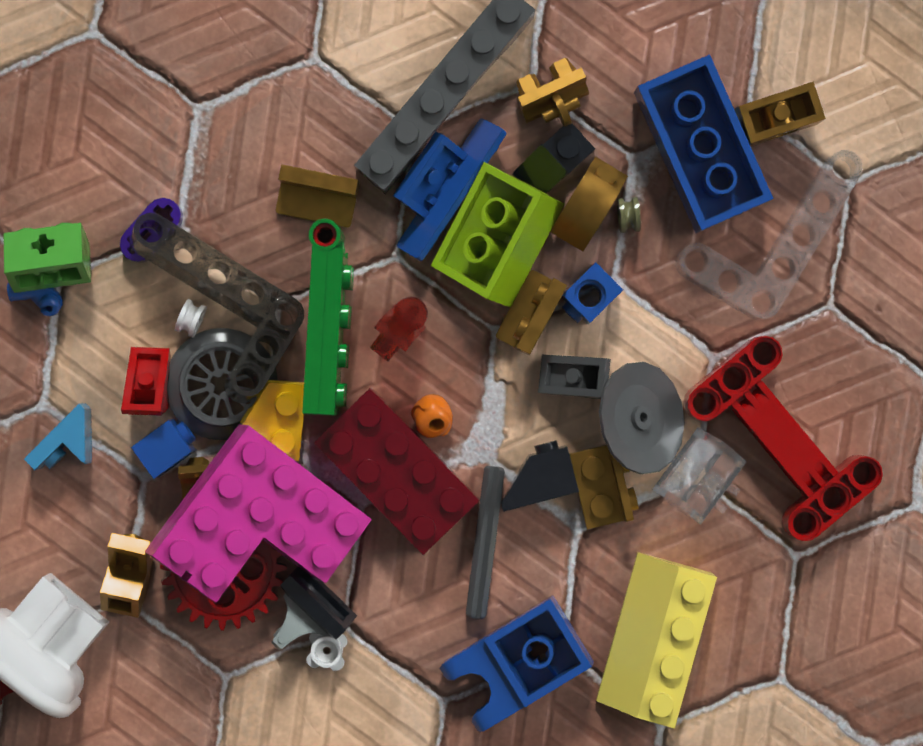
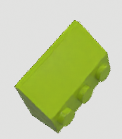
(497, 235)

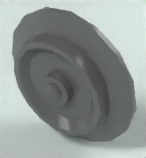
(641, 417)

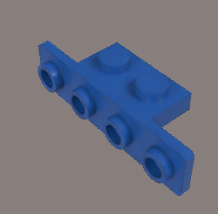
(441, 182)

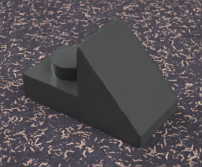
(573, 376)

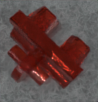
(400, 327)

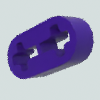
(164, 203)

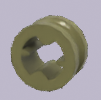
(628, 215)

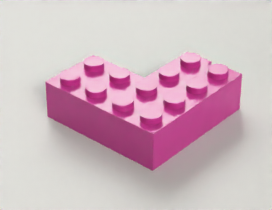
(250, 497)

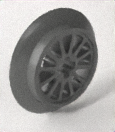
(179, 373)

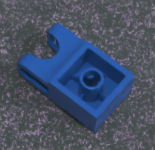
(512, 671)

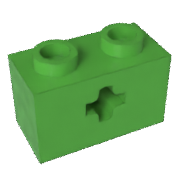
(47, 257)

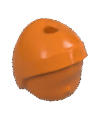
(432, 416)

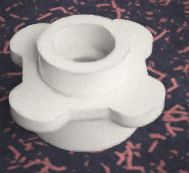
(319, 658)

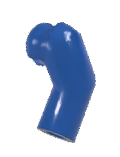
(47, 299)

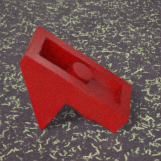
(146, 382)

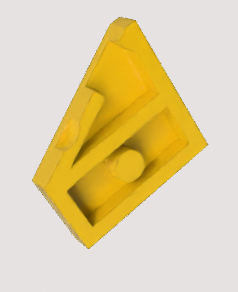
(279, 415)

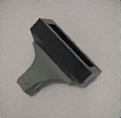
(311, 610)

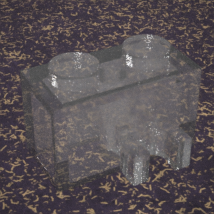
(700, 476)

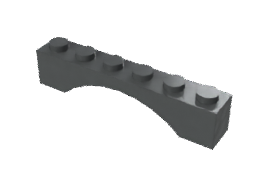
(442, 91)

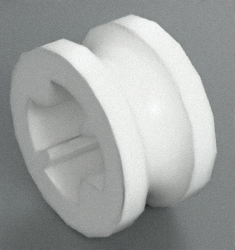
(190, 318)

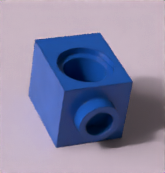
(607, 289)
(165, 447)

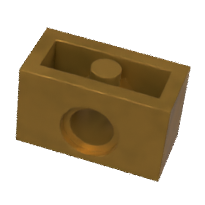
(781, 114)

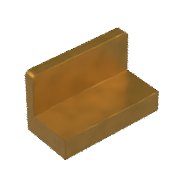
(316, 195)

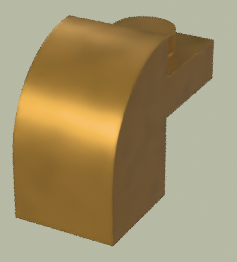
(589, 204)
(126, 575)

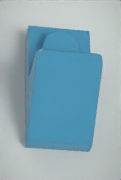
(72, 432)

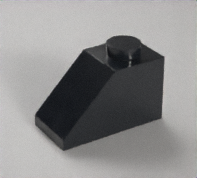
(542, 477)

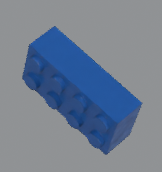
(702, 144)

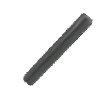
(485, 542)

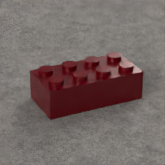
(397, 471)

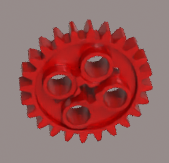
(242, 603)

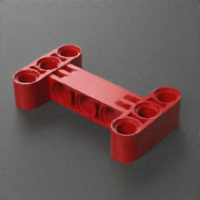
(784, 439)

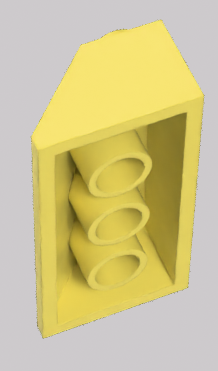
(656, 639)

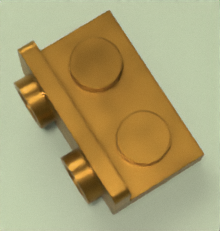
(530, 311)
(602, 487)

